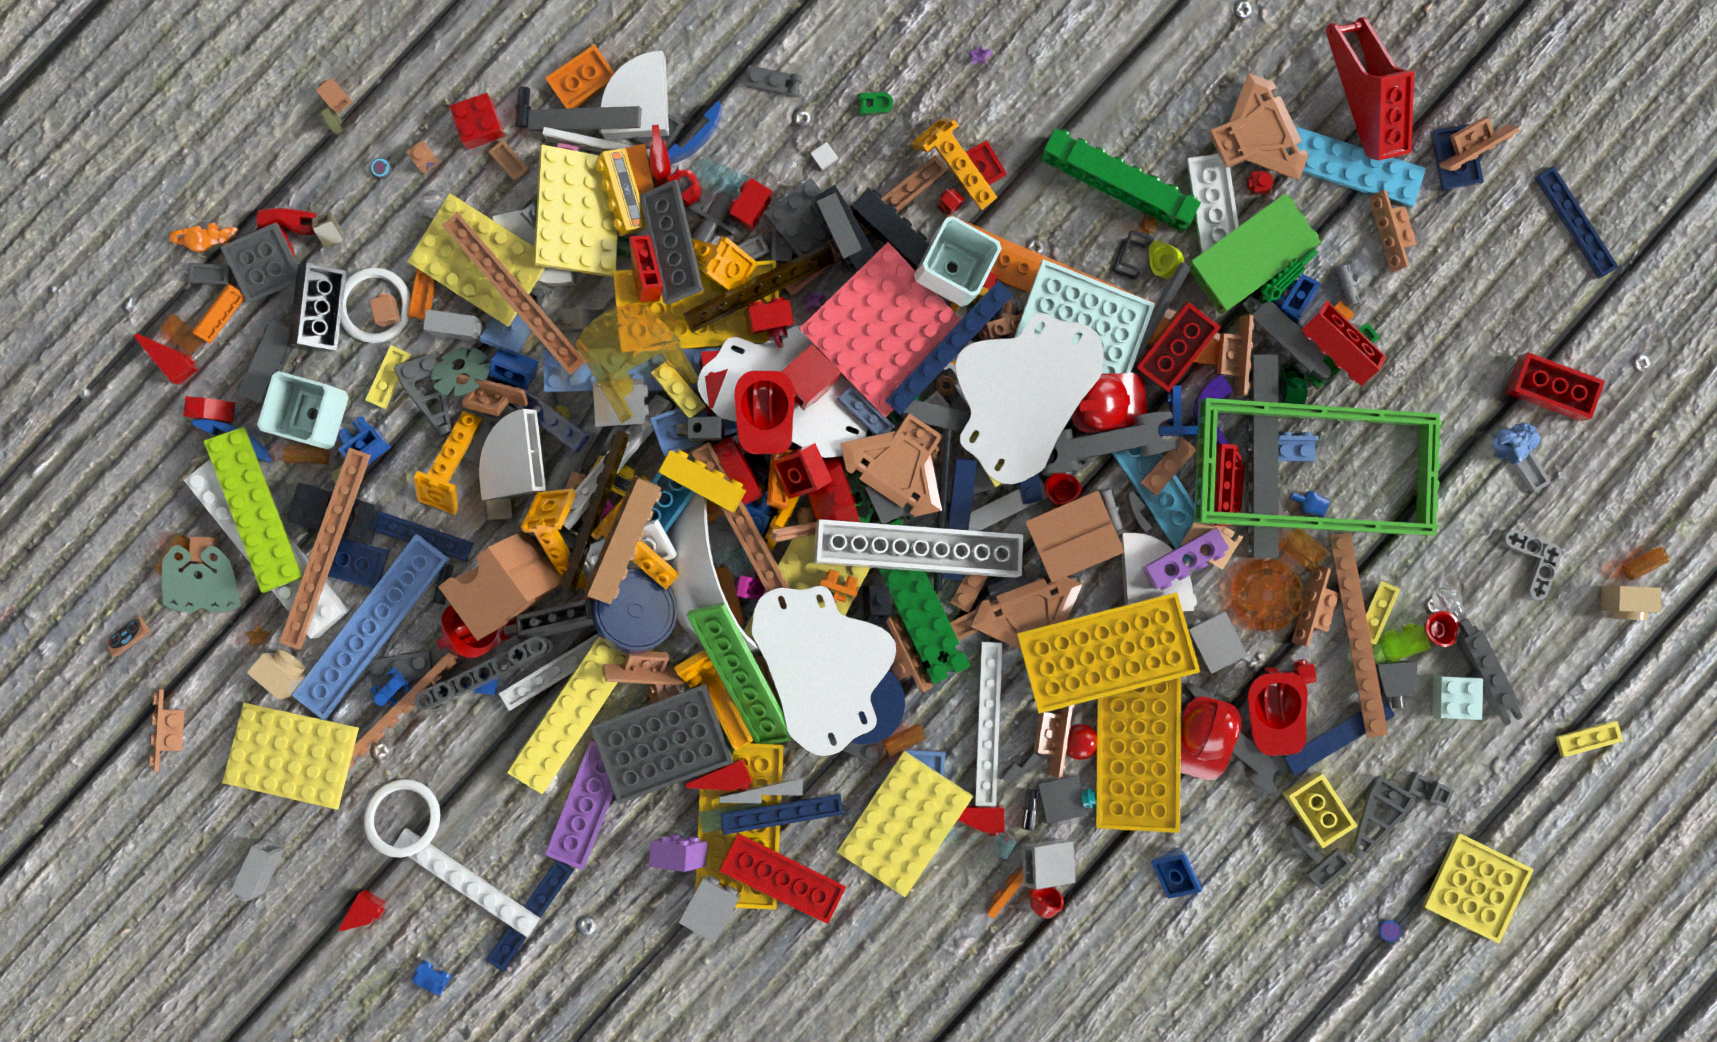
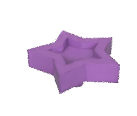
(979, 55)
(813, 301)

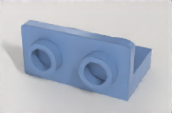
(1296, 448)

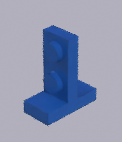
(1176, 428)

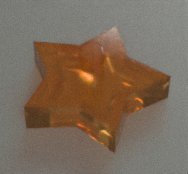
(257, 636)

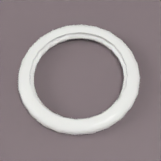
(397, 327)
(416, 847)

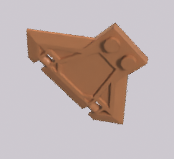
(1260, 132)
(898, 464)
(1026, 609)

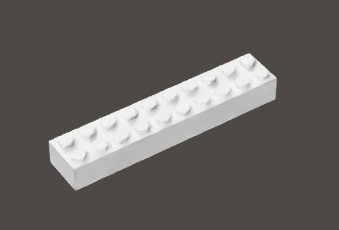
(208, 490)
(918, 548)

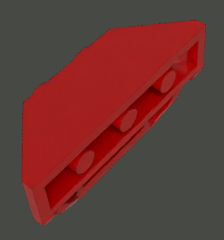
(1228, 480)
(834, 499)

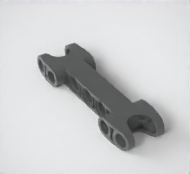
(1142, 436)
(453, 689)
(1261, 765)

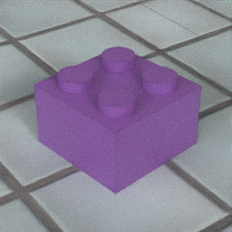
(678, 853)

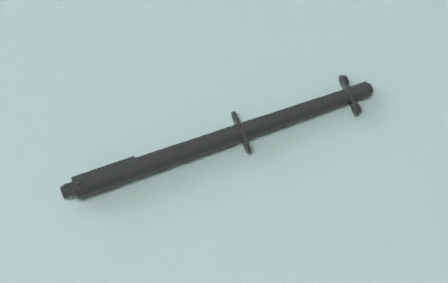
(574, 461)

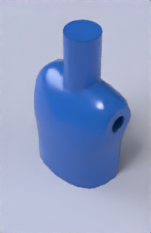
(1312, 503)

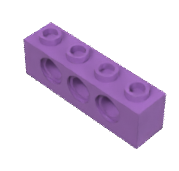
(1211, 539)

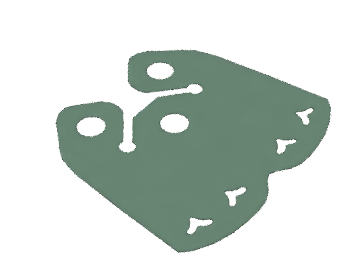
(202, 592)

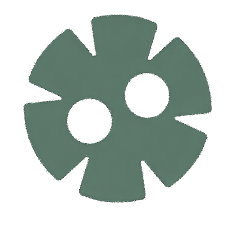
(471, 368)

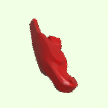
(659, 157)

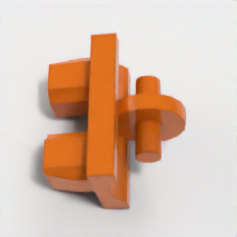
(831, 582)

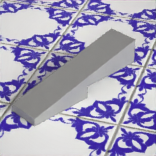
(754, 795)

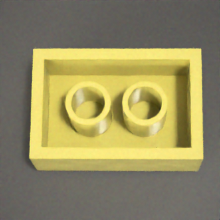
(1319, 809)

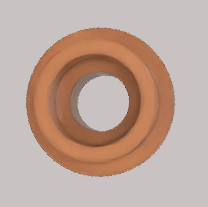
(949, 381)

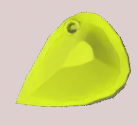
(1164, 258)

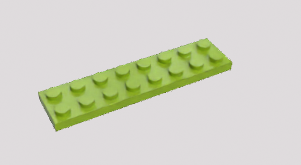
(253, 509)

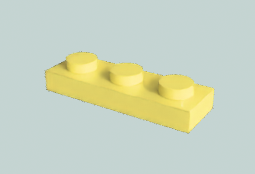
(386, 378)
(678, 390)
(1380, 609)
(1589, 738)

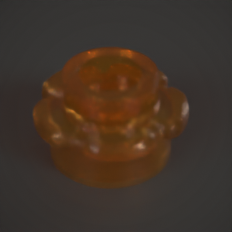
(1149, 225)

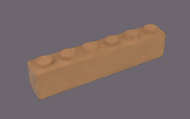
(622, 540)

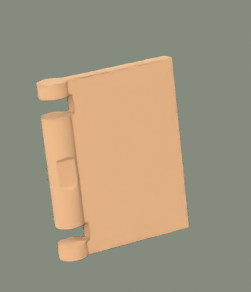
(1198, 529)

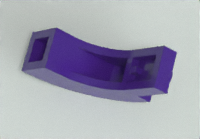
(1214, 389)

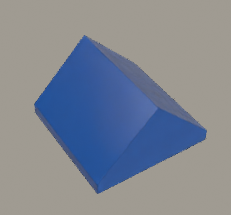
(1176, 874)

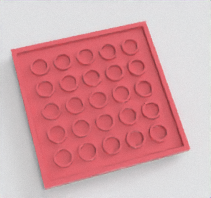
(880, 326)

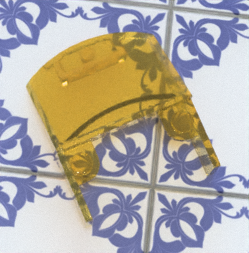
(623, 341)

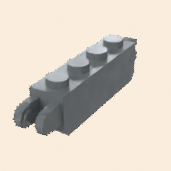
(1288, 338)
(552, 620)
(1486, 666)

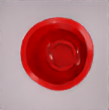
(1062, 488)
(1442, 628)
(1082, 742)
(1046, 902)

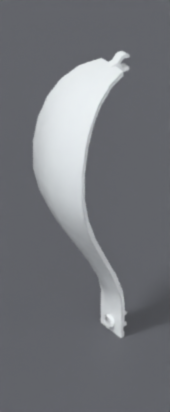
(697, 579)

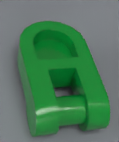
(881, 103)

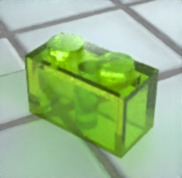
(1404, 642)

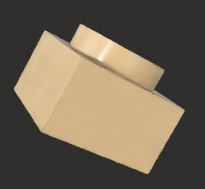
(1630, 601)
(278, 673)

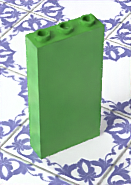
(1253, 253)

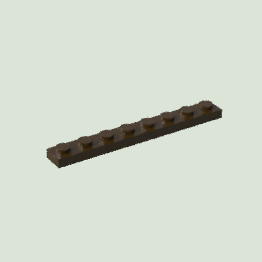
(759, 287)
(597, 504)

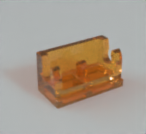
(1304, 548)

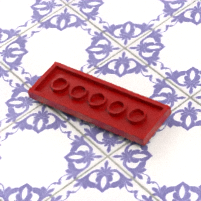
(782, 878)

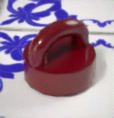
(777, 335)

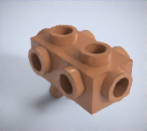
(1003, 327)

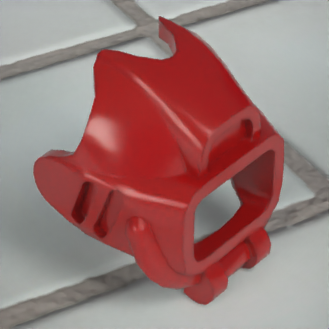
(694, 192)

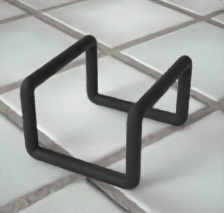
(1124, 246)

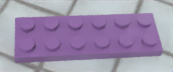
(582, 811)

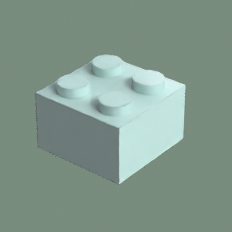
(1457, 697)

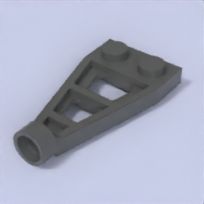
(417, 370)
(1390, 794)

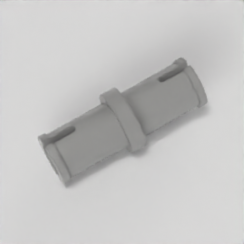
(1348, 285)
(1112, 509)

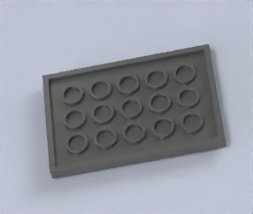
(662, 744)

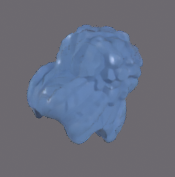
(1516, 442)

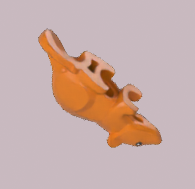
(203, 239)

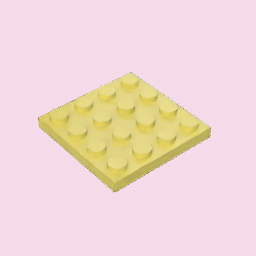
(1478, 887)

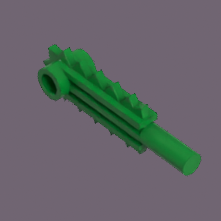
(1275, 288)

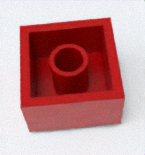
(477, 121)
(750, 204)
(764, 317)
(802, 471)

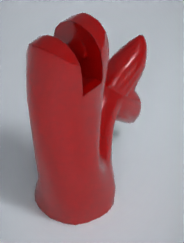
(288, 218)

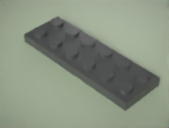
(671, 242)

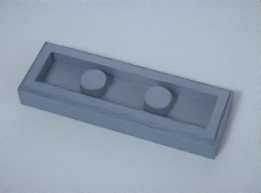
(864, 411)

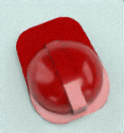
(1111, 403)
(764, 411)
(461, 640)
(1278, 712)
(1208, 737)

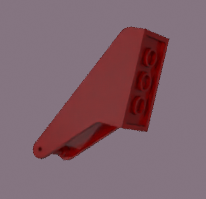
(1377, 100)

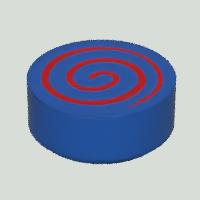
(1389, 930)

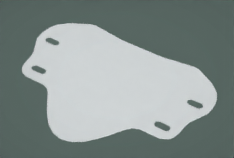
(1025, 393)
(819, 424)
(821, 665)

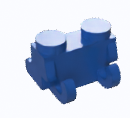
(386, 693)
(430, 979)

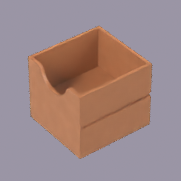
(1075, 536)
(504, 584)

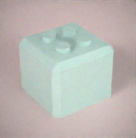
(967, 249)
(290, 406)

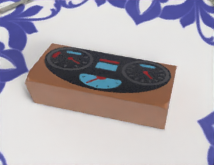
(127, 636)

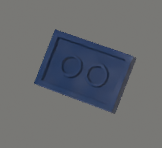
(1469, 172)
(358, 563)

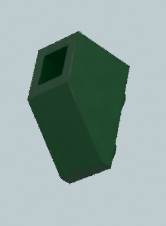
(1292, 386)

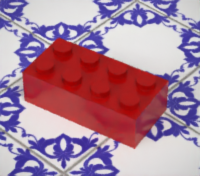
(1343, 343)
(1177, 346)
(1555, 387)

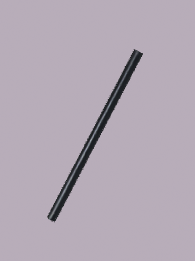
(943, 494)

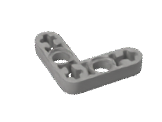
(1541, 555)

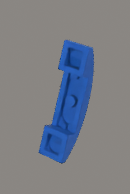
(713, 117)
(214, 427)

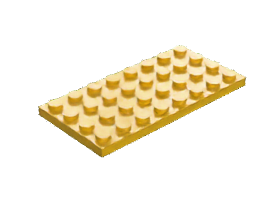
(672, 315)
(1108, 653)
(1140, 759)
(766, 767)

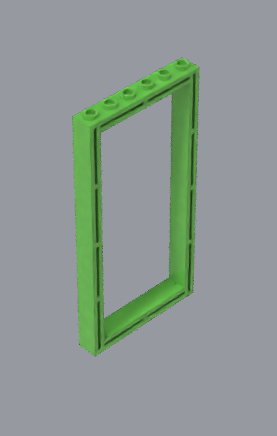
(1427, 477)

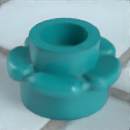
(1089, 798)

